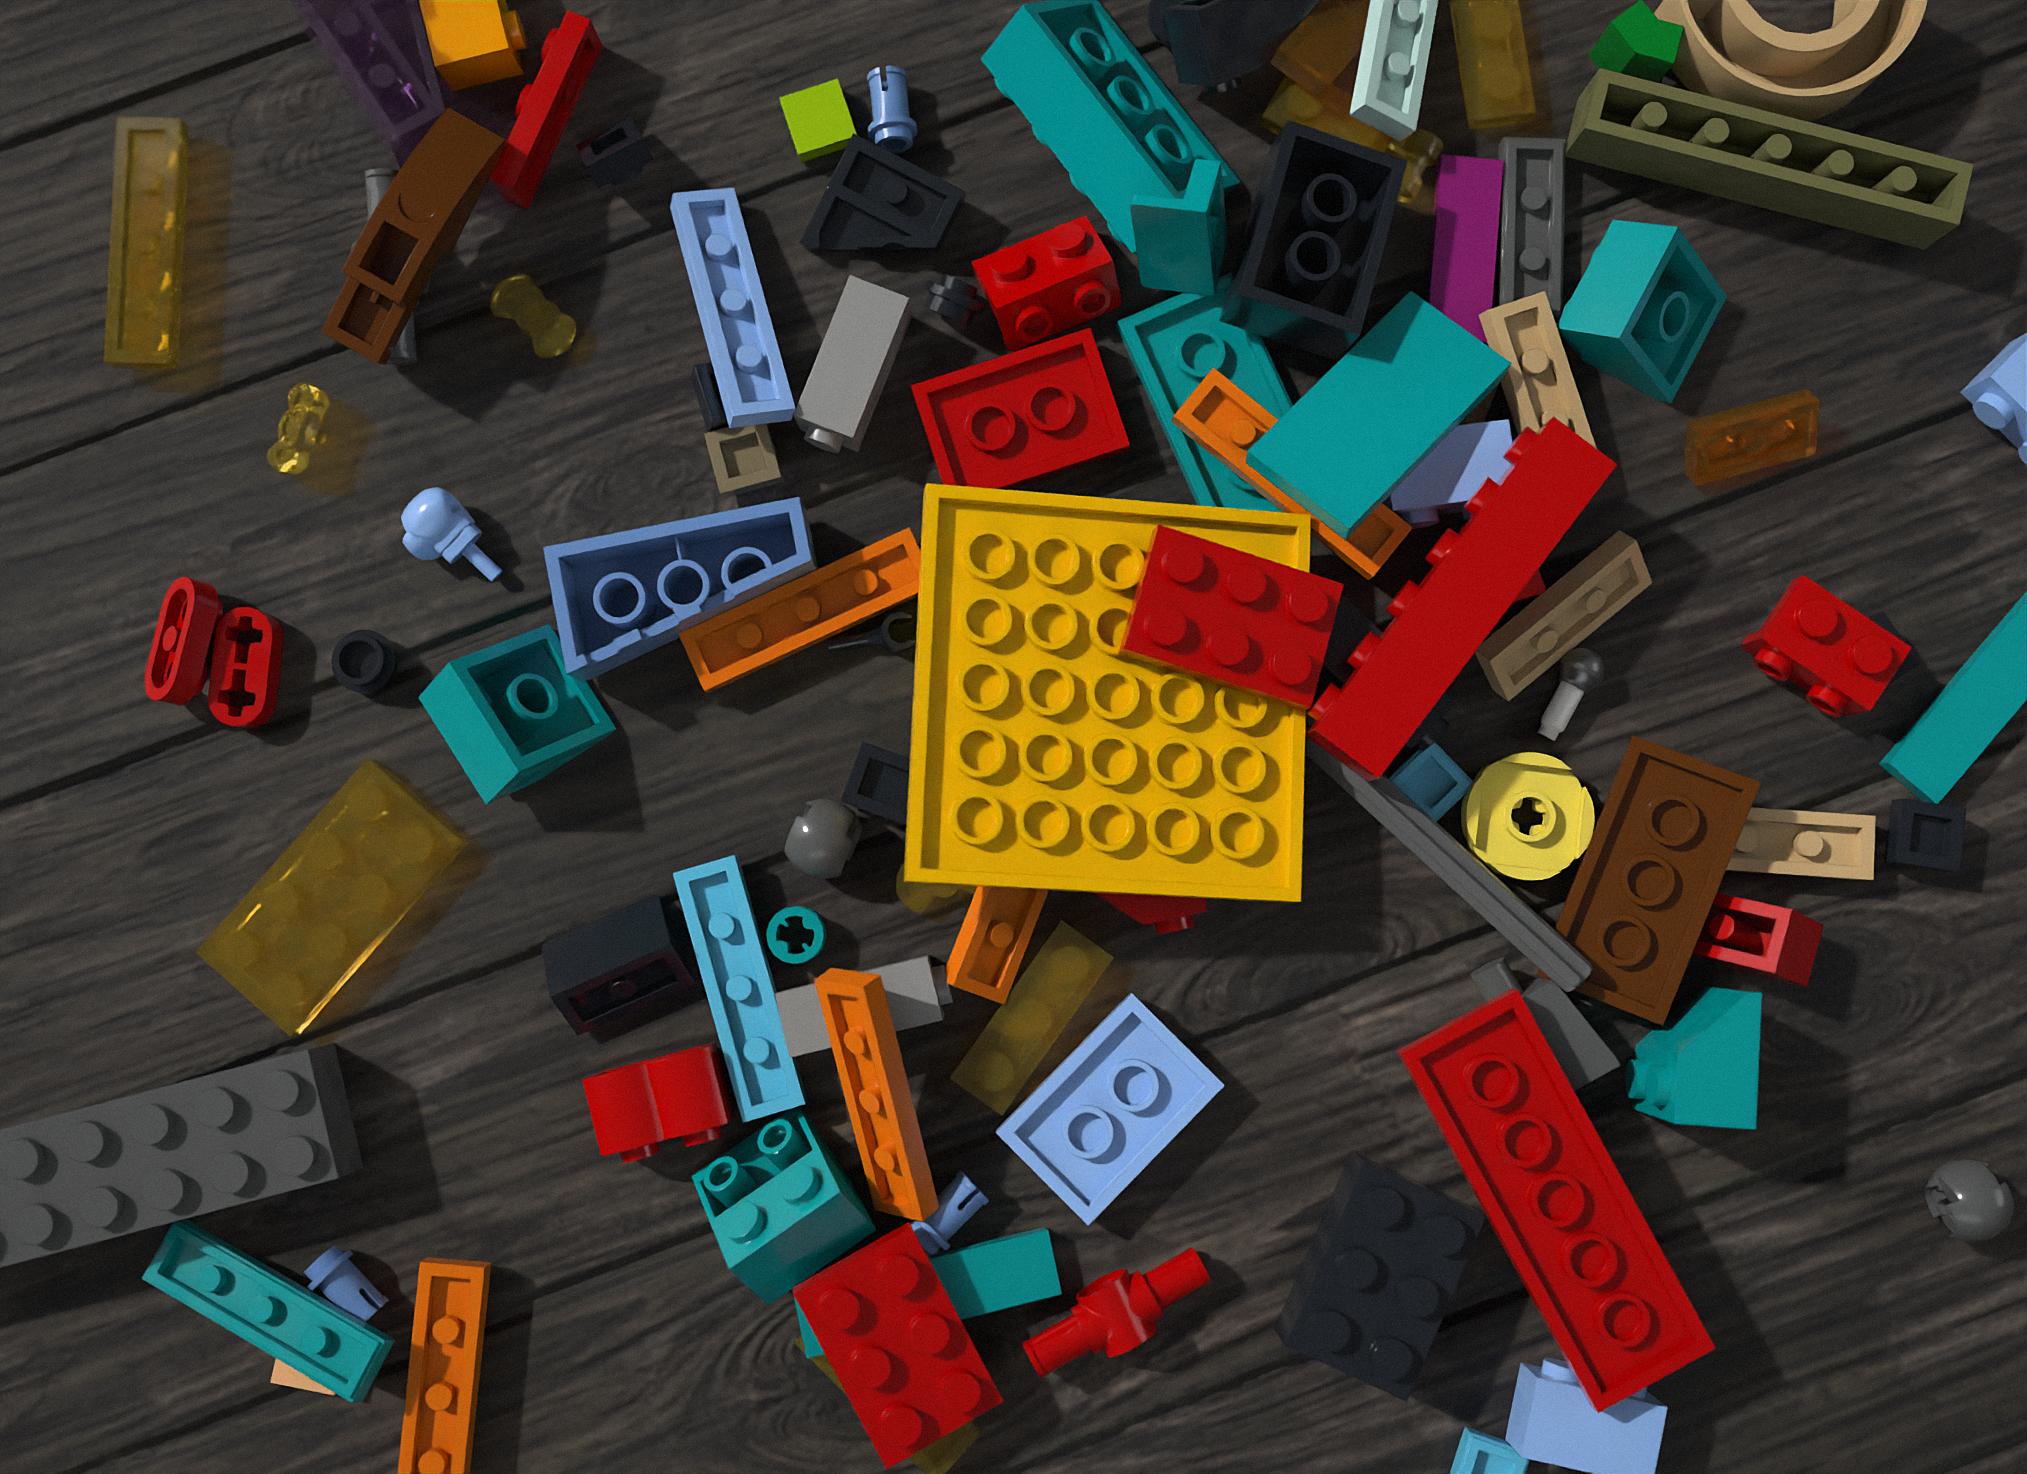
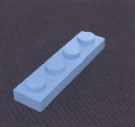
(732, 307)

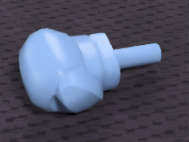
(442, 527)

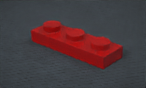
(546, 108)

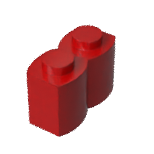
(659, 1101)

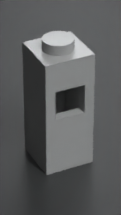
(852, 365)
(912, 990)

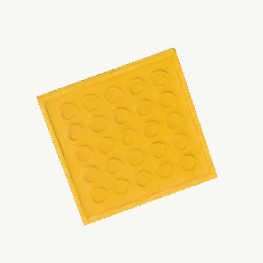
(1053, 751)

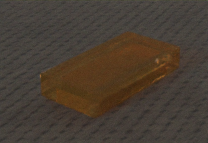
(1324, 45)

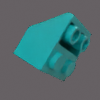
(781, 1205)

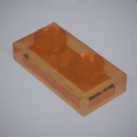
(1751, 437)

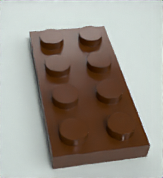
(1652, 874)

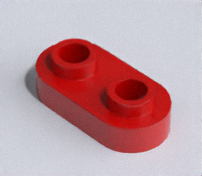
(181, 641)

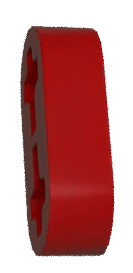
(231, 664)

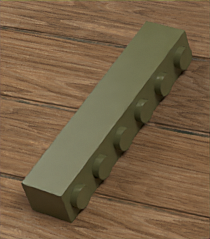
(1768, 160)

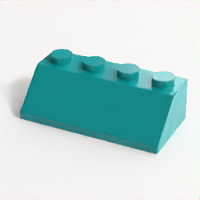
(1098, 107)

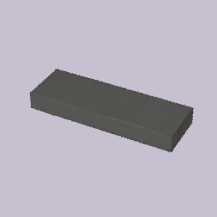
(1531, 221)

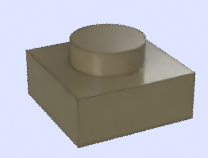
(743, 459)

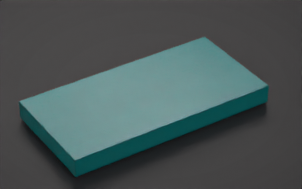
(1172, 353)
(1377, 414)

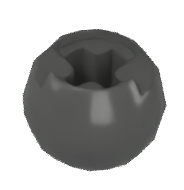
(823, 838)
(1969, 1200)

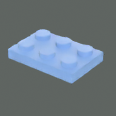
(1109, 1108)

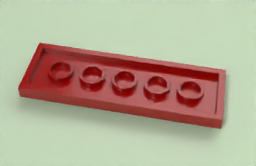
(1555, 1200)

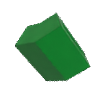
(1638, 44)

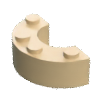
(1747, 61)

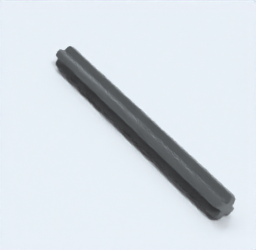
(1459, 870)

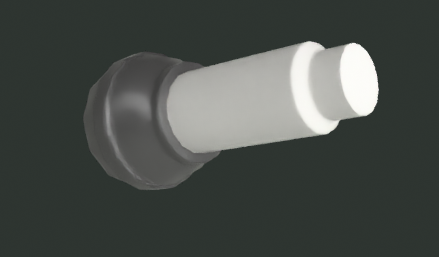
(1579, 673)

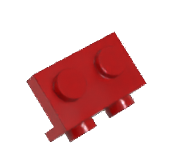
(1049, 282)
(1826, 650)

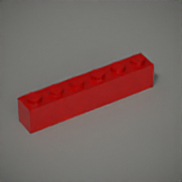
(1459, 599)

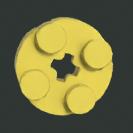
(1553, 792)

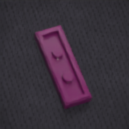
(1464, 239)

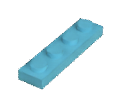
(739, 987)

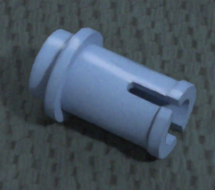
(891, 122)
(956, 1205)
(345, 1284)

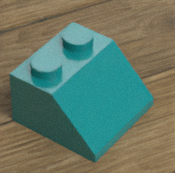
(1642, 307)
(514, 712)
(1701, 1061)

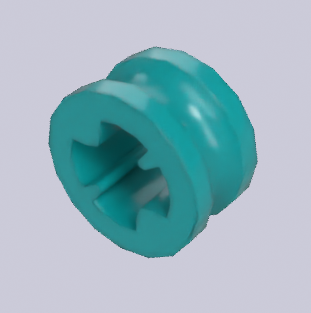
(782, 948)

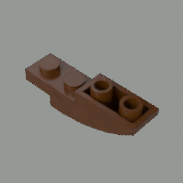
(409, 232)

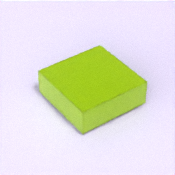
(818, 120)

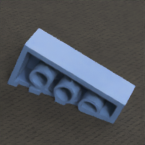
(649, 583)

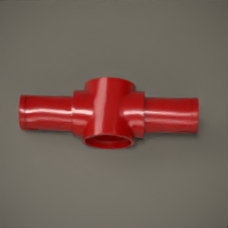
(1116, 1312)

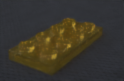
(332, 897)

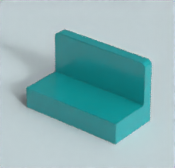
(1185, 239)

